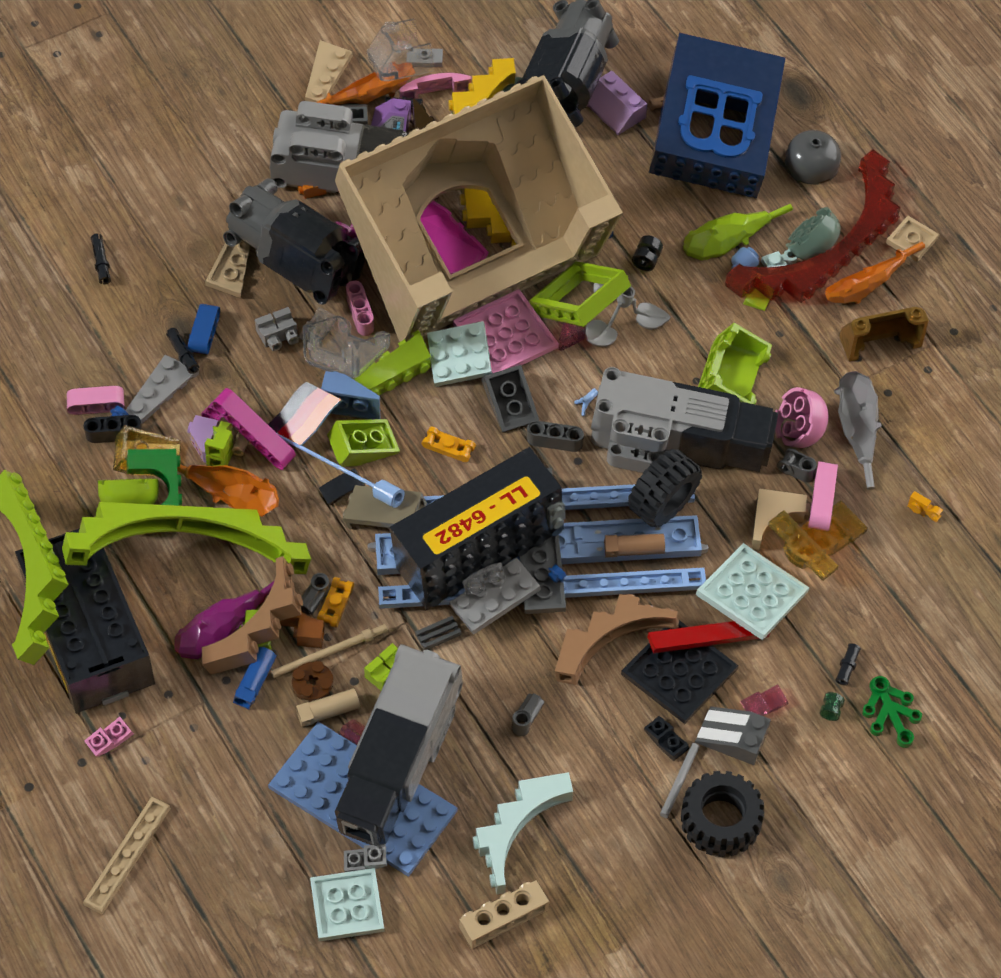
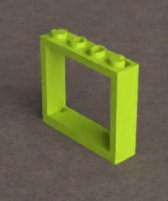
(546, 301)

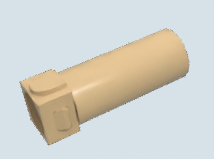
(327, 707)

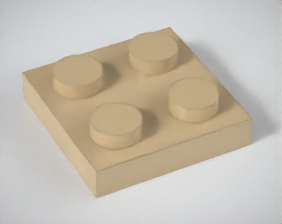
(911, 233)

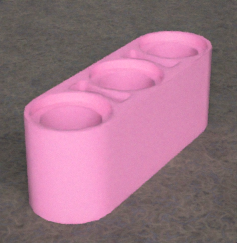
(360, 308)
(94, 399)

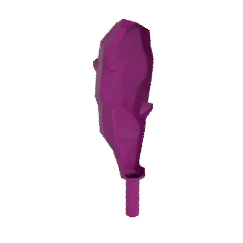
(216, 623)

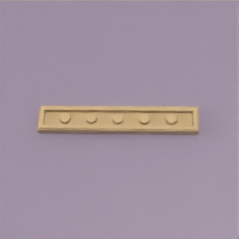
(126, 855)

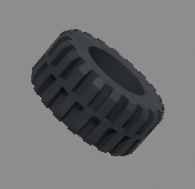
(664, 488)
(728, 789)

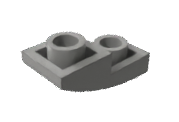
(365, 858)

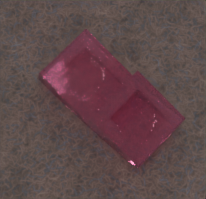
(765, 702)

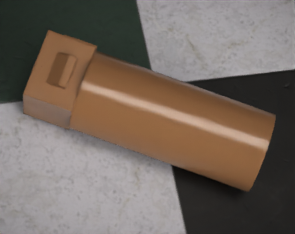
(634, 545)

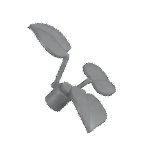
(648, 316)

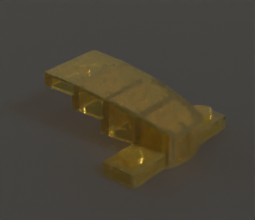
(813, 546)

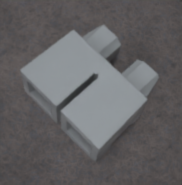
(277, 329)

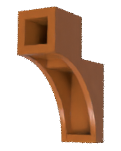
(306, 630)

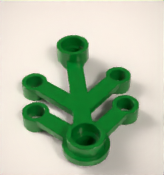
(892, 709)

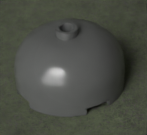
(813, 157)

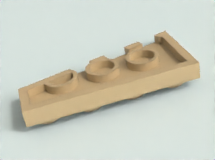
(229, 269)

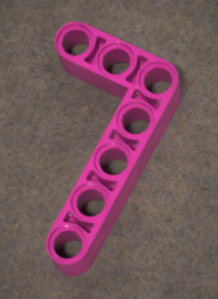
(250, 426)

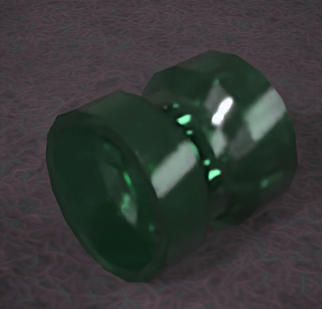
(831, 707)

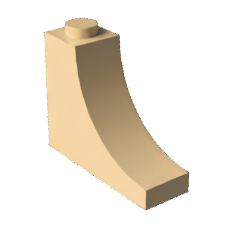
(771, 504)

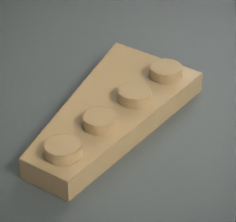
(326, 71)

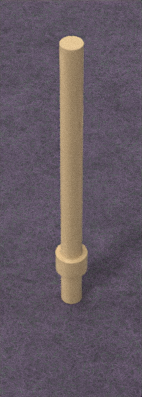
(366, 635)

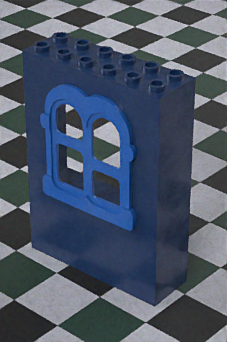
(726, 79)

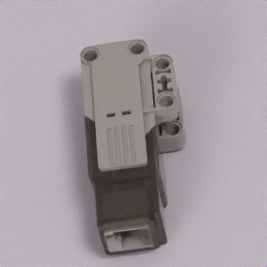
(315, 142)

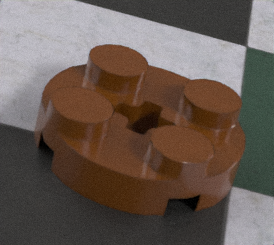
(308, 671)

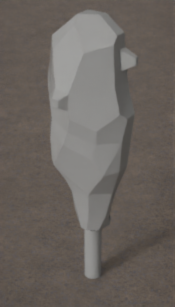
(859, 418)

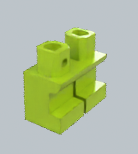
(219, 449)
(380, 667)

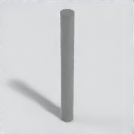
(679, 780)

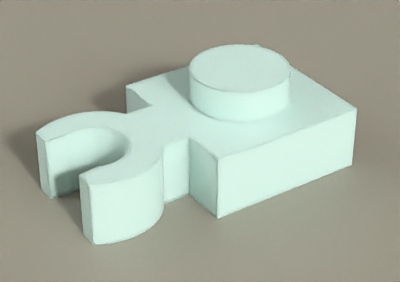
(776, 259)

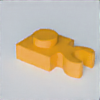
(922, 506)

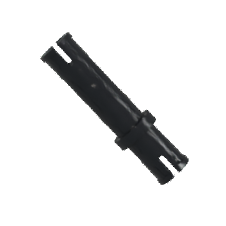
(102, 265)
(185, 355)

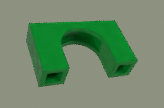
(160, 463)

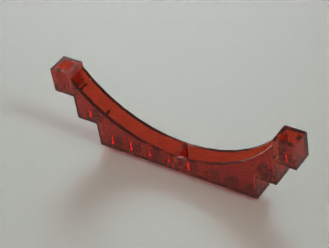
(806, 277)

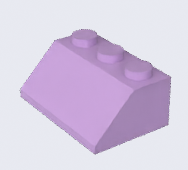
(617, 103)

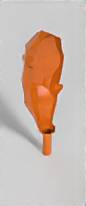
(365, 90)
(860, 284)
(244, 487)

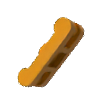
(448, 445)
(336, 602)

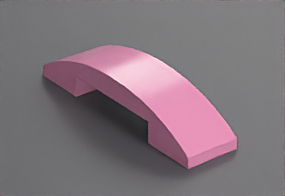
(435, 82)

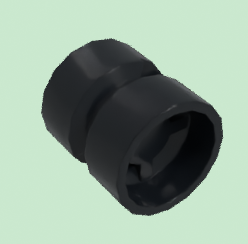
(647, 253)

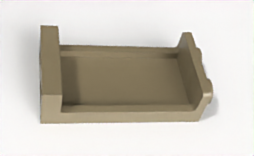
(370, 511)

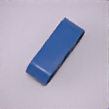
(204, 328)

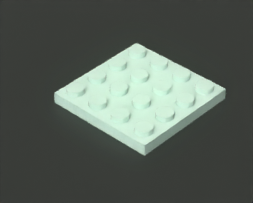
(752, 591)

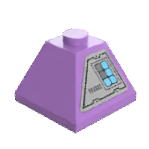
(393, 114)

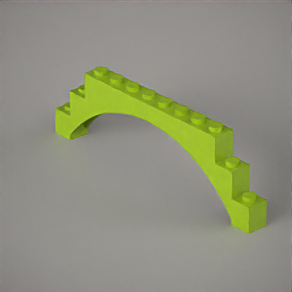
(239, 526)
(43, 572)

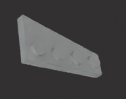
(160, 386)

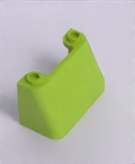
(735, 362)

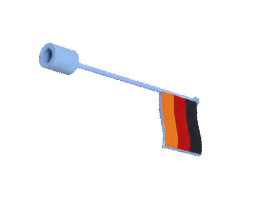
(304, 416)

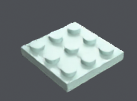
(459, 353)
(347, 904)

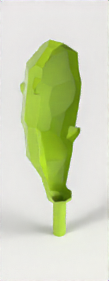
(727, 232)

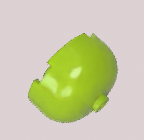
(129, 490)

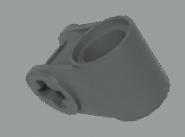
(797, 464)

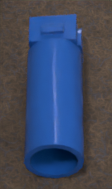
(254, 678)

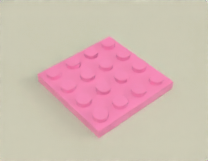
(512, 331)

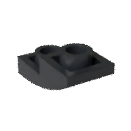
(339, 487)
(665, 738)

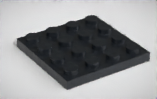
(680, 678)

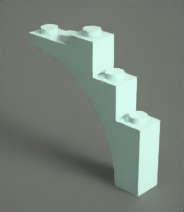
(532, 798)

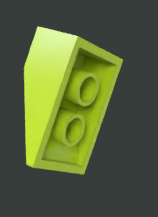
(362, 441)

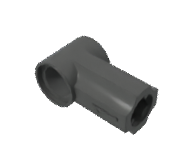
(313, 594)
(527, 713)

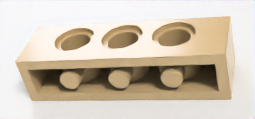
(498, 924)

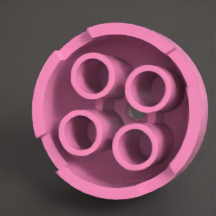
(809, 414)

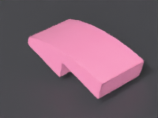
(109, 738)

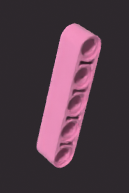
(823, 496)

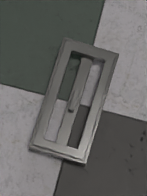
(432, 631)

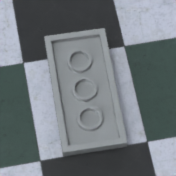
(498, 599)

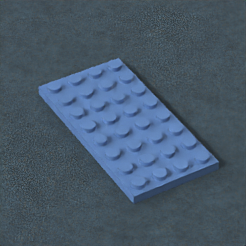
(315, 782)

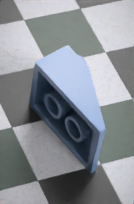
(356, 398)

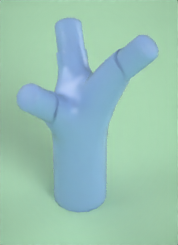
(586, 400)

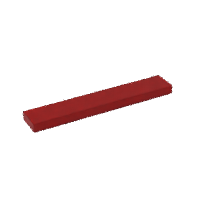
(698, 636)

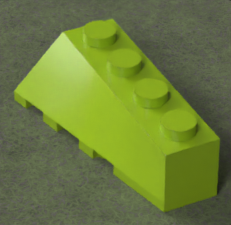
(398, 366)

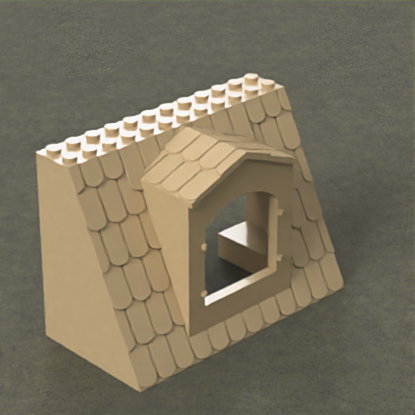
(529, 165)

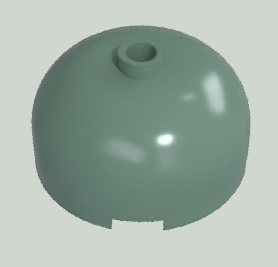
(815, 235)

